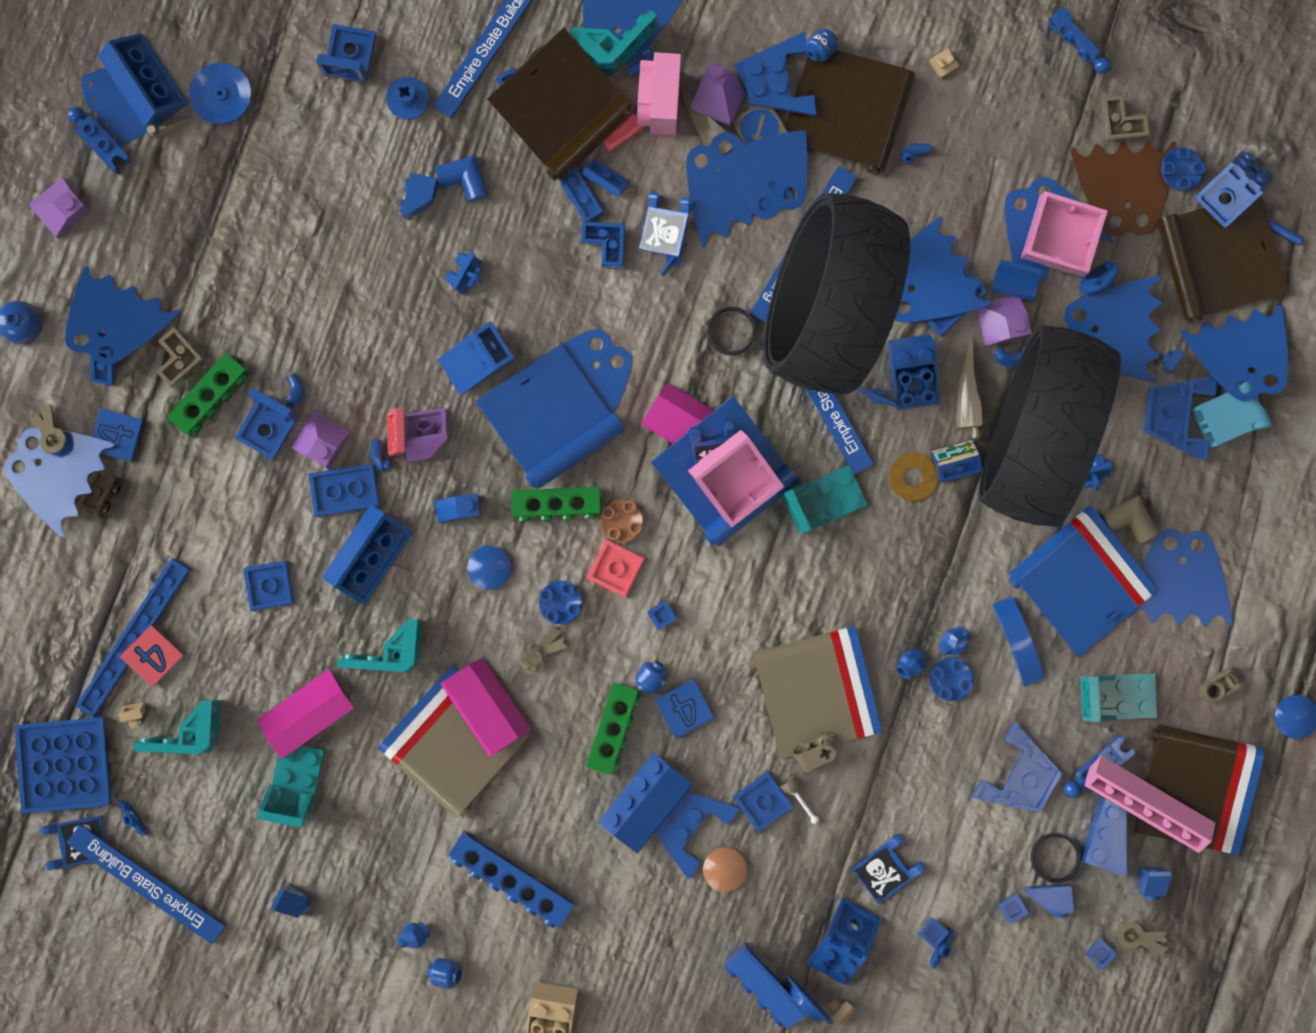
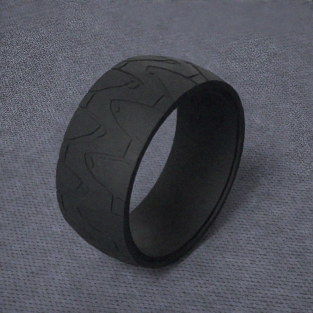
(836, 294)
(1050, 426)

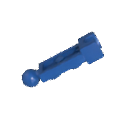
(1074, 36)
(98, 139)
(1111, 752)

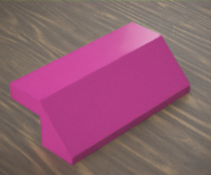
(674, 413)
(485, 706)
(305, 713)

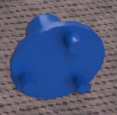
(407, 98)
(1099, 278)

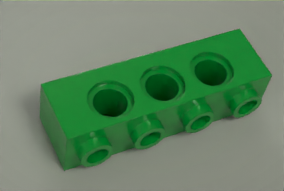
(196, 397)
(522, 498)
(597, 760)

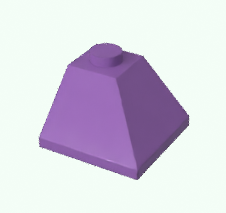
(718, 94)
(59, 207)
(1003, 321)
(424, 433)
(321, 439)

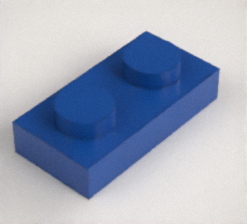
(605, 177)

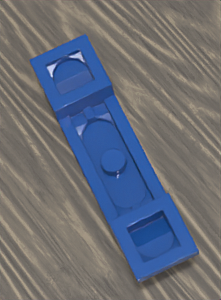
(1019, 641)

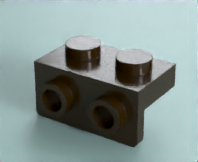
(103, 487)

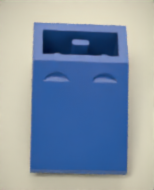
(476, 358)
(914, 371)

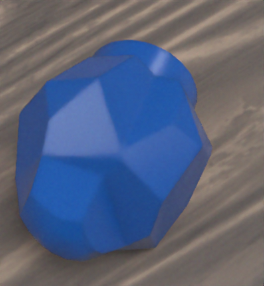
(954, 641)
(911, 663)
(413, 935)

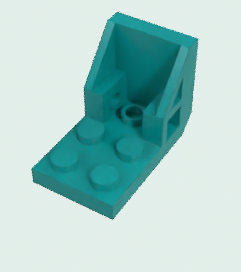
(607, 49)
(824, 500)
(404, 641)
(1118, 697)
(202, 723)
(293, 788)

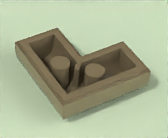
(1120, 126)
(183, 358)
(1133, 514)

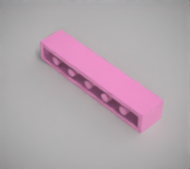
(1150, 804)

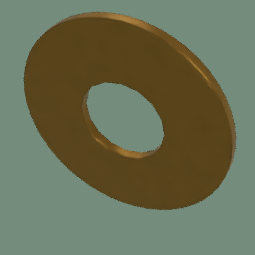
(908, 492)

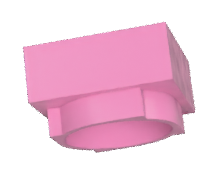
(659, 93)
(1064, 234)
(736, 478)

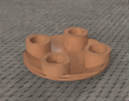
(621, 521)
(724, 869)

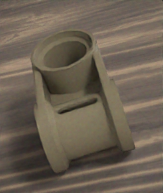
(1224, 683)
(814, 753)

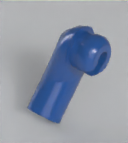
(647, 55)
(913, 150)
(1007, 359)
(297, 391)
(376, 455)

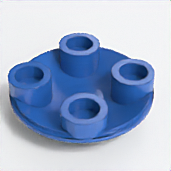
(1182, 168)
(489, 567)
(560, 602)
(951, 679)
(1296, 716)

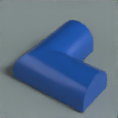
(466, 172)
(610, 237)

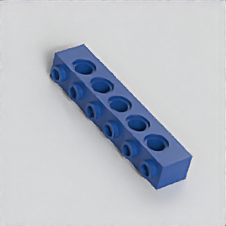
(505, 867)

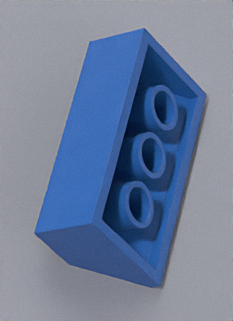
(142, 79)
(367, 555)
(645, 803)
(765, 985)

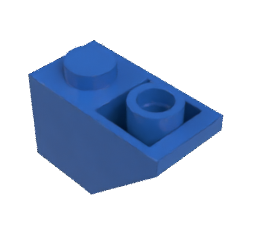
(419, 195)

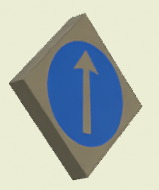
(757, 124)

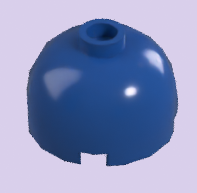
(20, 322)

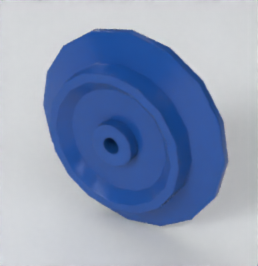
(217, 80)
(807, 1003)

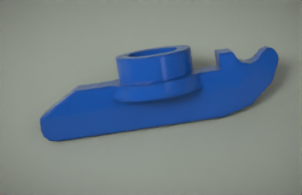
(672, 261)
(877, 396)
(131, 818)
(943, 949)

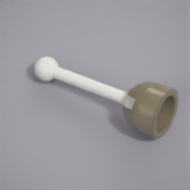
(791, 787)

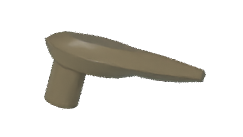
(165, 127)

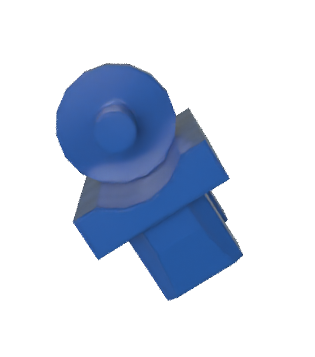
(467, 274)
(1098, 472)

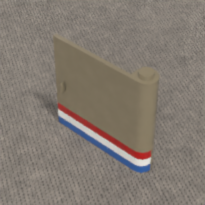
(817, 690)
(443, 752)

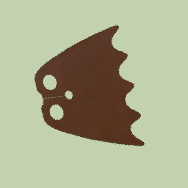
(1124, 177)

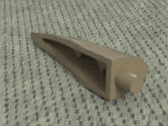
(705, 126)
(968, 398)

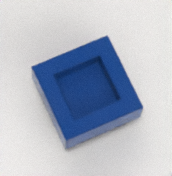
(1171, 360)
(661, 615)
(1012, 908)
(933, 932)
(1100, 954)

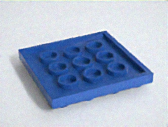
(63, 765)

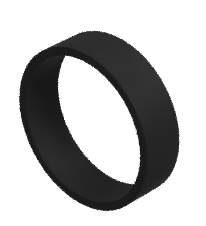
(731, 308)
(1077, 864)

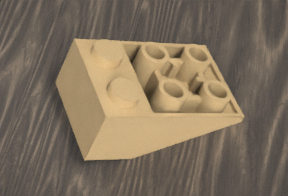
(551, 1009)

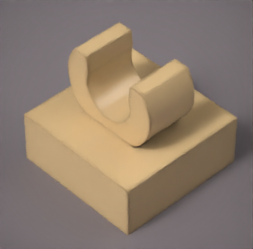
(944, 63)
(132, 714)
(842, 1011)

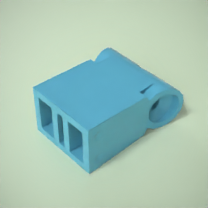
(1229, 417)

